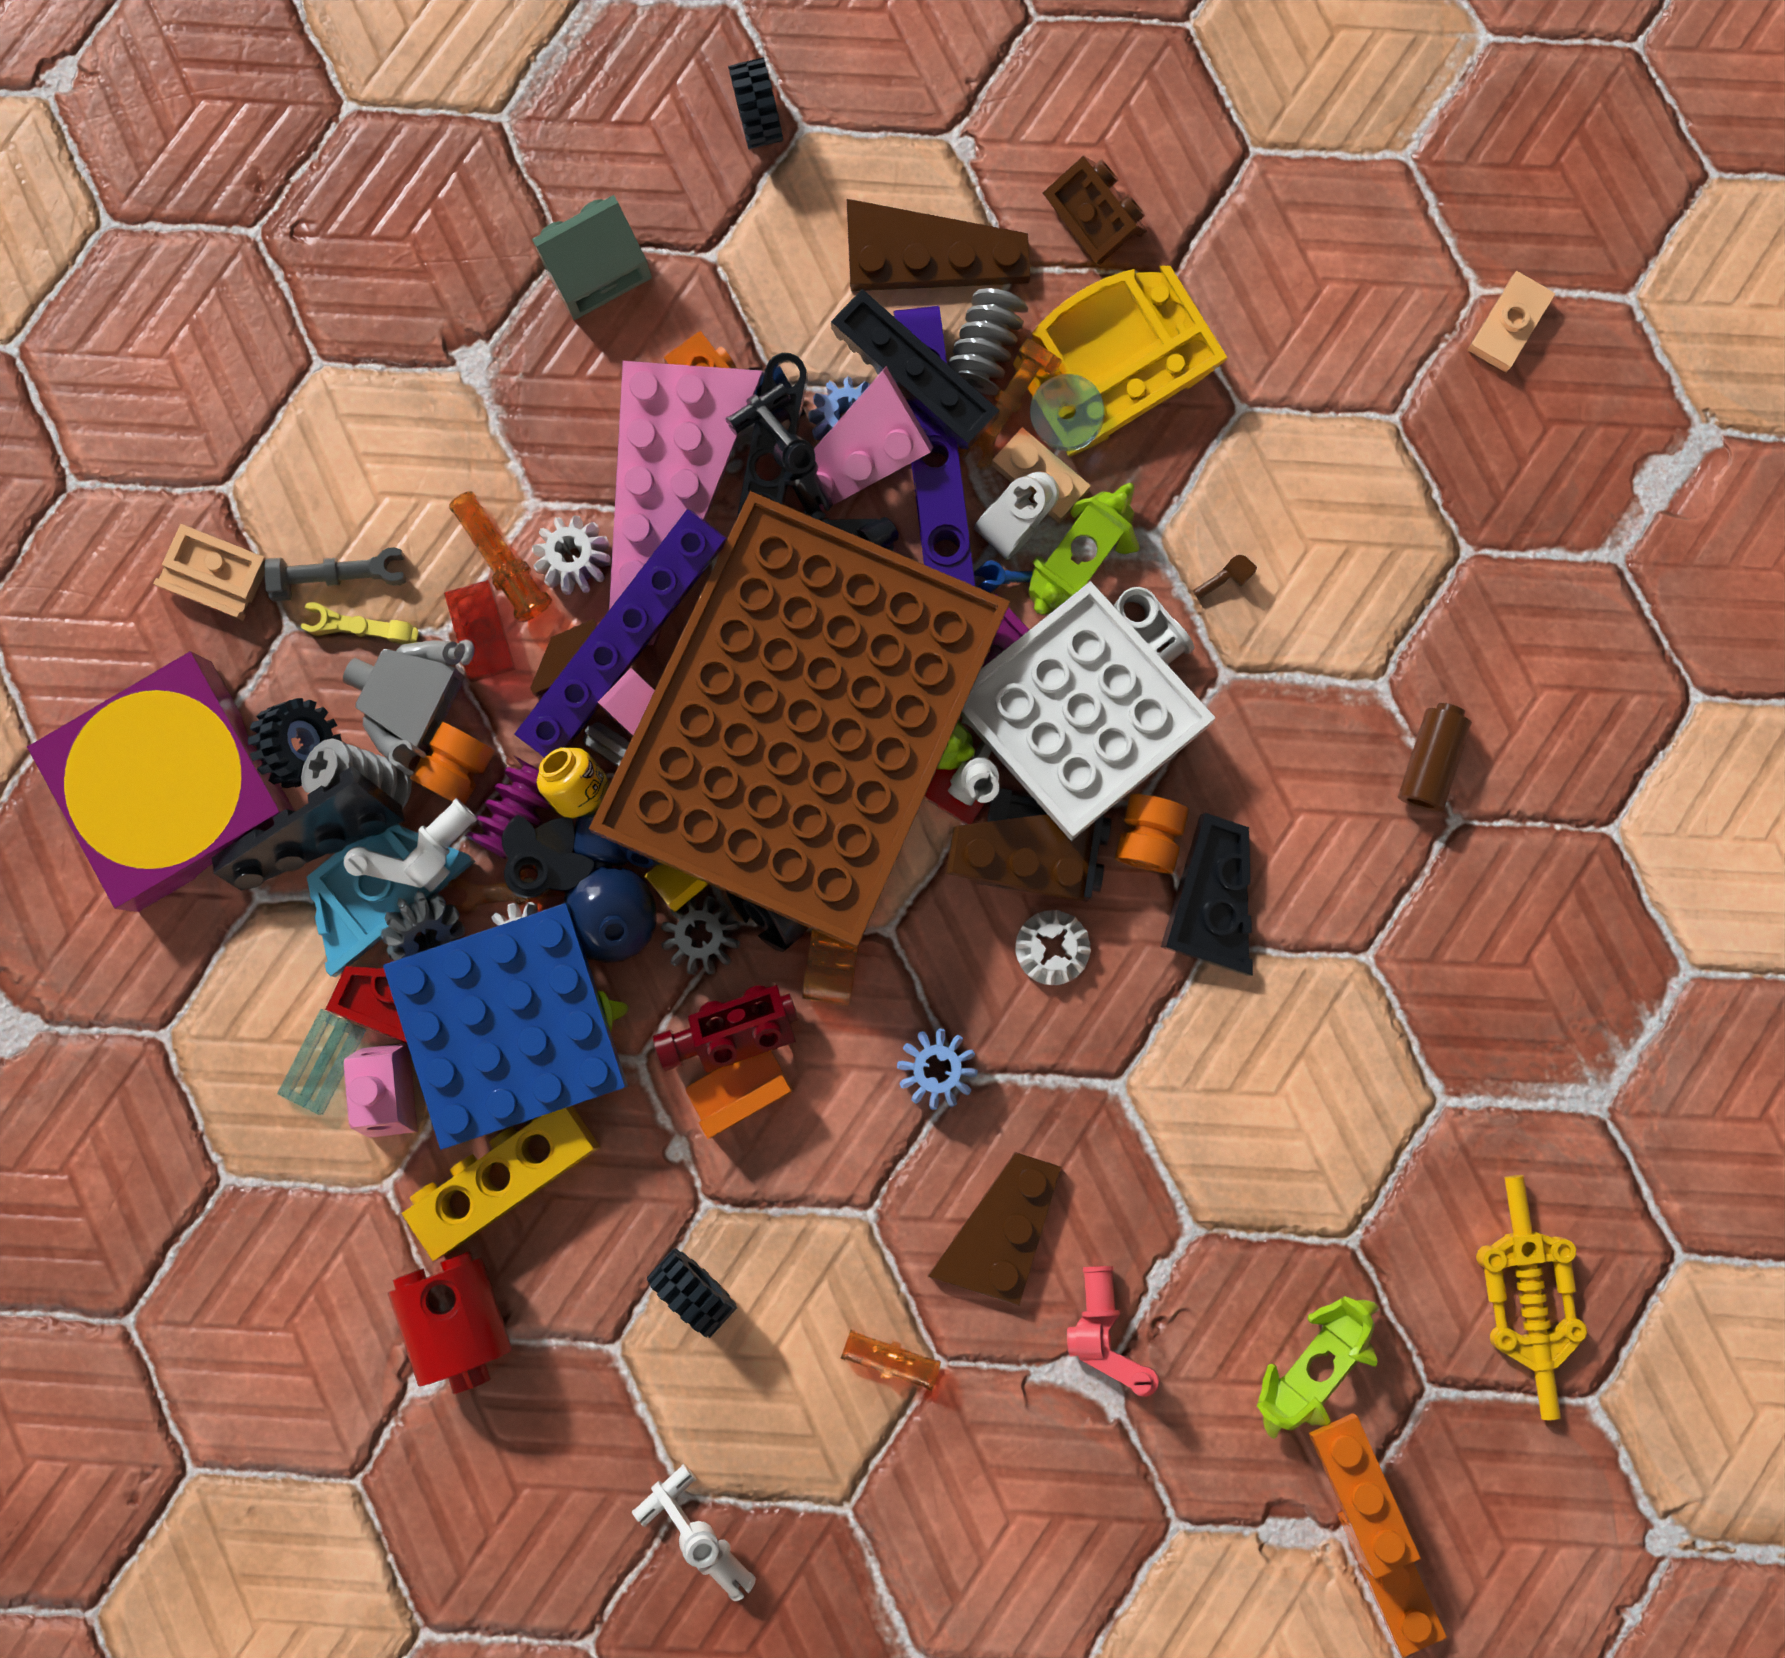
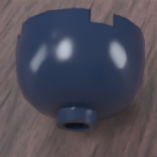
(612, 914)

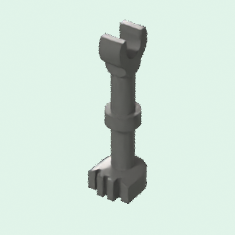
(281, 576)

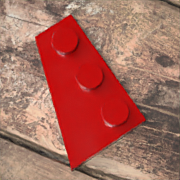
(367, 1000)

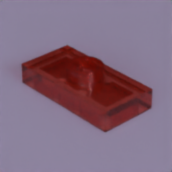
(478, 619)

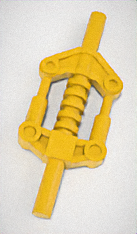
(1540, 1348)

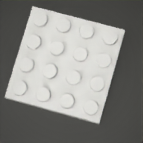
(1082, 710)

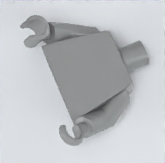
(408, 695)

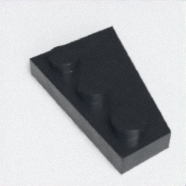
(1212, 898)

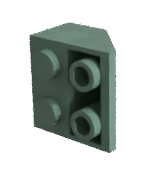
(592, 256)

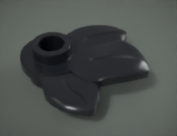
(546, 852)

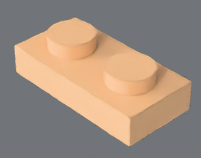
(1027, 455)

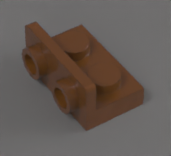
(1095, 208)

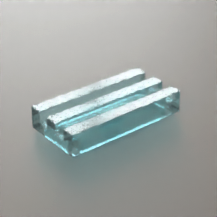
(305, 1053)

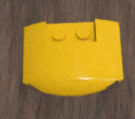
(1132, 340)

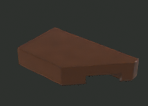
(558, 654)

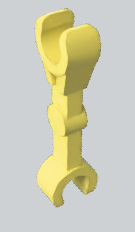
(332, 622)

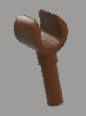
(1238, 569)

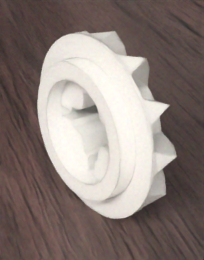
(1031, 951)

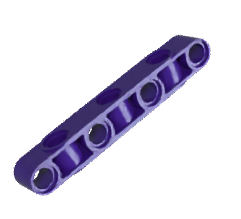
(938, 489)

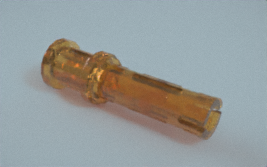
(509, 574)

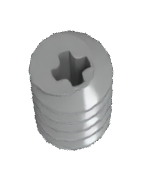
(984, 335)
(334, 757)

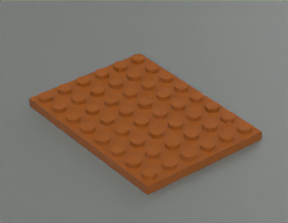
(801, 719)

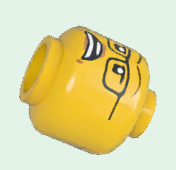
(572, 782)

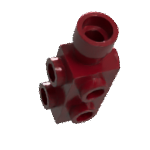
(737, 1033)

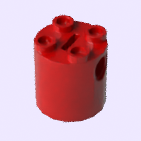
(455, 1340)

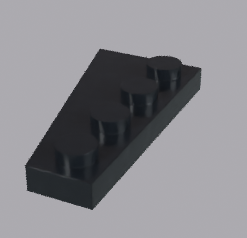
(321, 827)

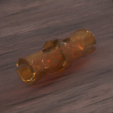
(891, 1360)

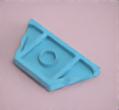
(354, 907)

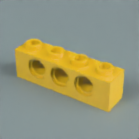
(444, 1231)

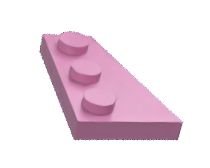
(870, 440)

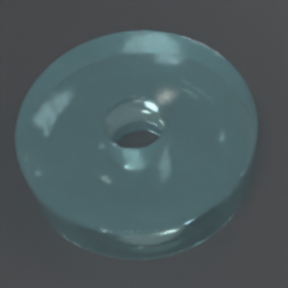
(1061, 392)

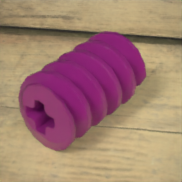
(518, 799)

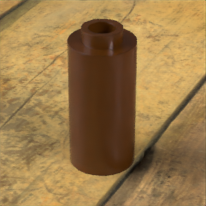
(1435, 757)

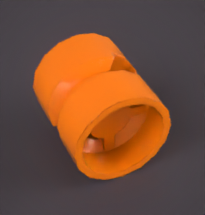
(453, 764)
(1151, 834)

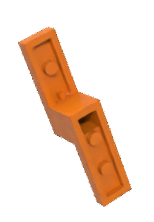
(1378, 1534)

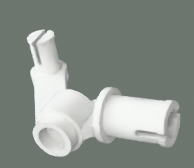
(976, 778)
(426, 862)
(697, 1538)

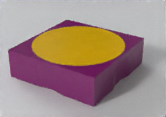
(158, 781)

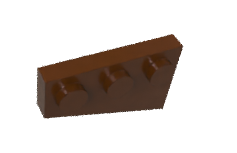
(1002, 1234)

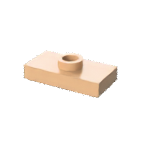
(1511, 321)

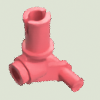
(1093, 1338)

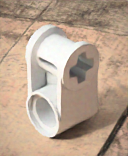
(1013, 517)
(1158, 624)

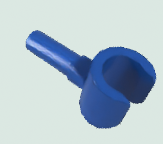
(997, 575)

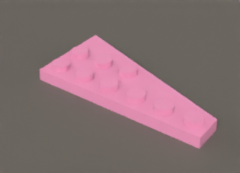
(669, 453)

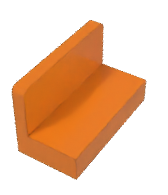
(737, 1092)

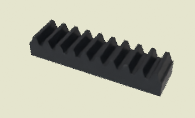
(915, 368)

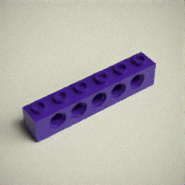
(622, 634)

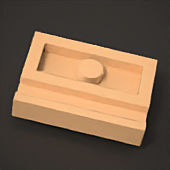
(211, 572)

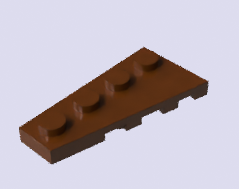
(922, 250)

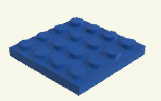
(504, 1026)

